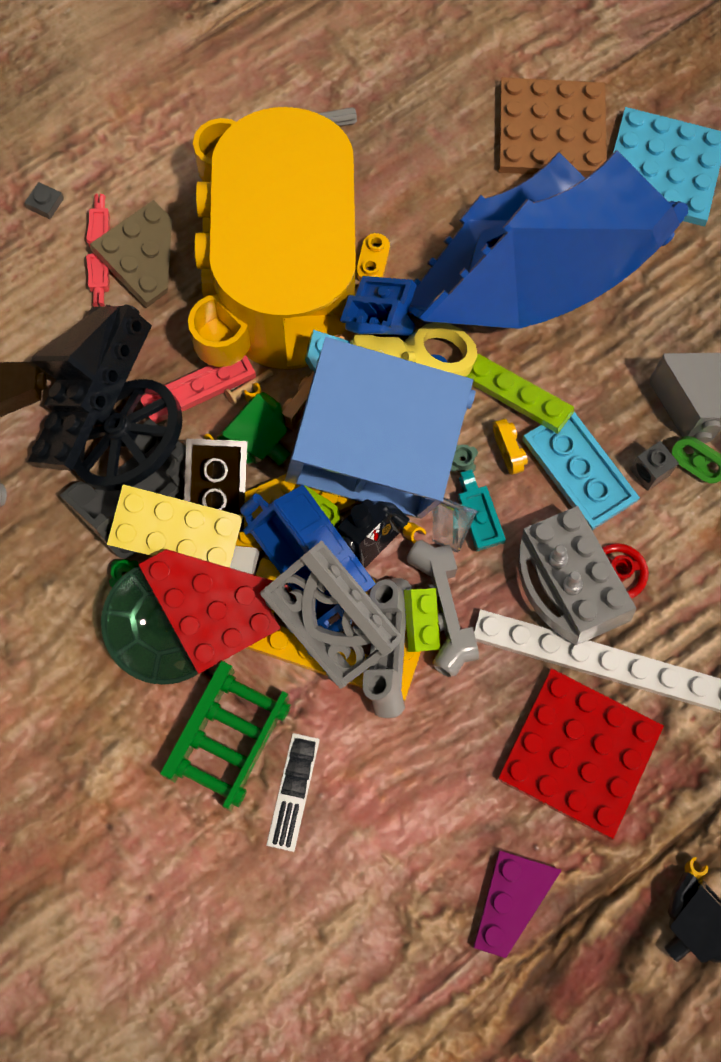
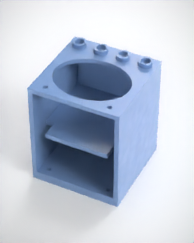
(379, 428)

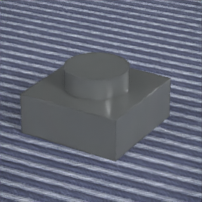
(44, 200)

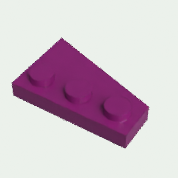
(511, 901)

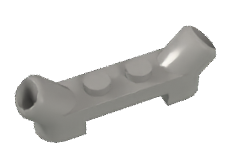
(459, 643)
(384, 678)

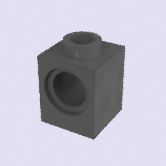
(654, 465)

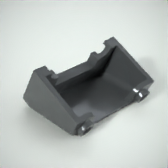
(99, 506)

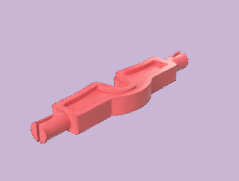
(97, 271)

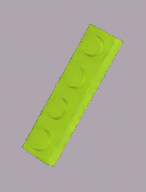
(520, 394)

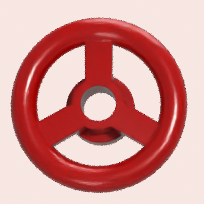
(629, 566)

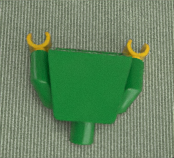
(260, 425)

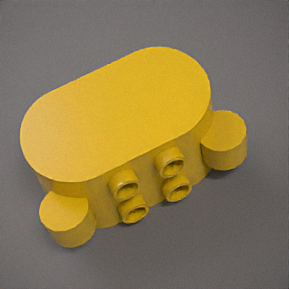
(273, 236)

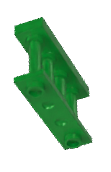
(194, 736)

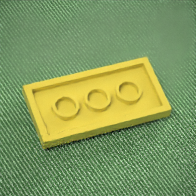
(157, 522)

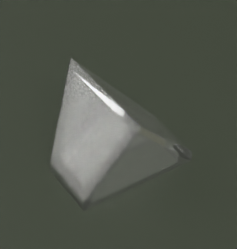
(451, 523)

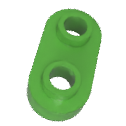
(698, 461)

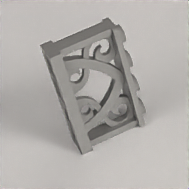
(323, 643)

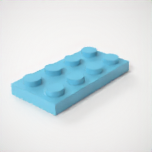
(581, 470)

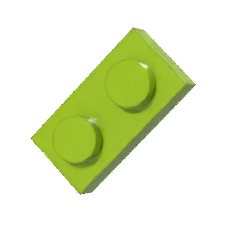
(422, 620)

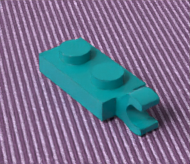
(486, 527)

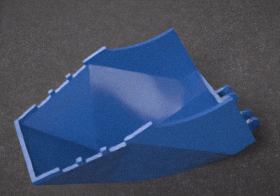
(560, 250)

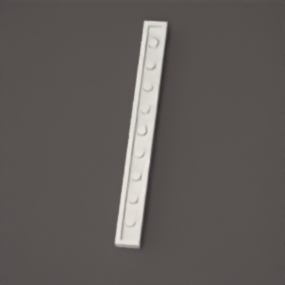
(599, 660)

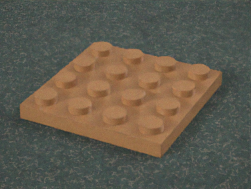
(551, 118)

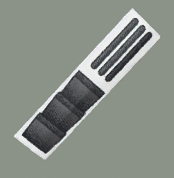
(293, 792)

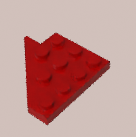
(210, 605)

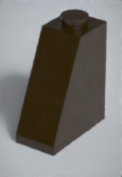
(20, 385)

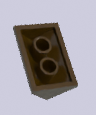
(216, 474)

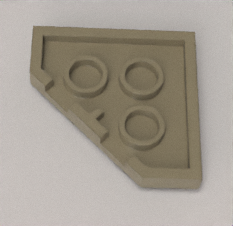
(139, 252)

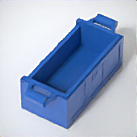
(290, 530)

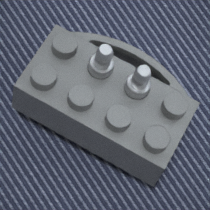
(574, 578)

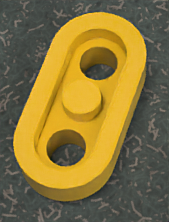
(373, 256)
(506, 436)

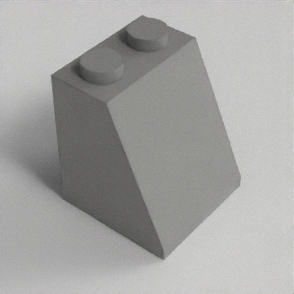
(691, 392)

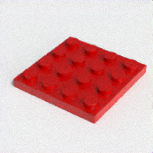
(581, 753)

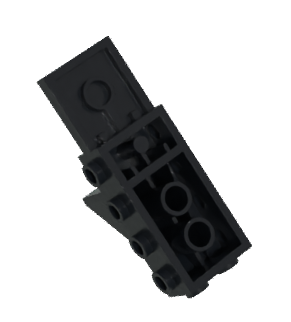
(88, 365)

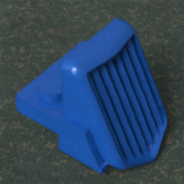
(380, 307)

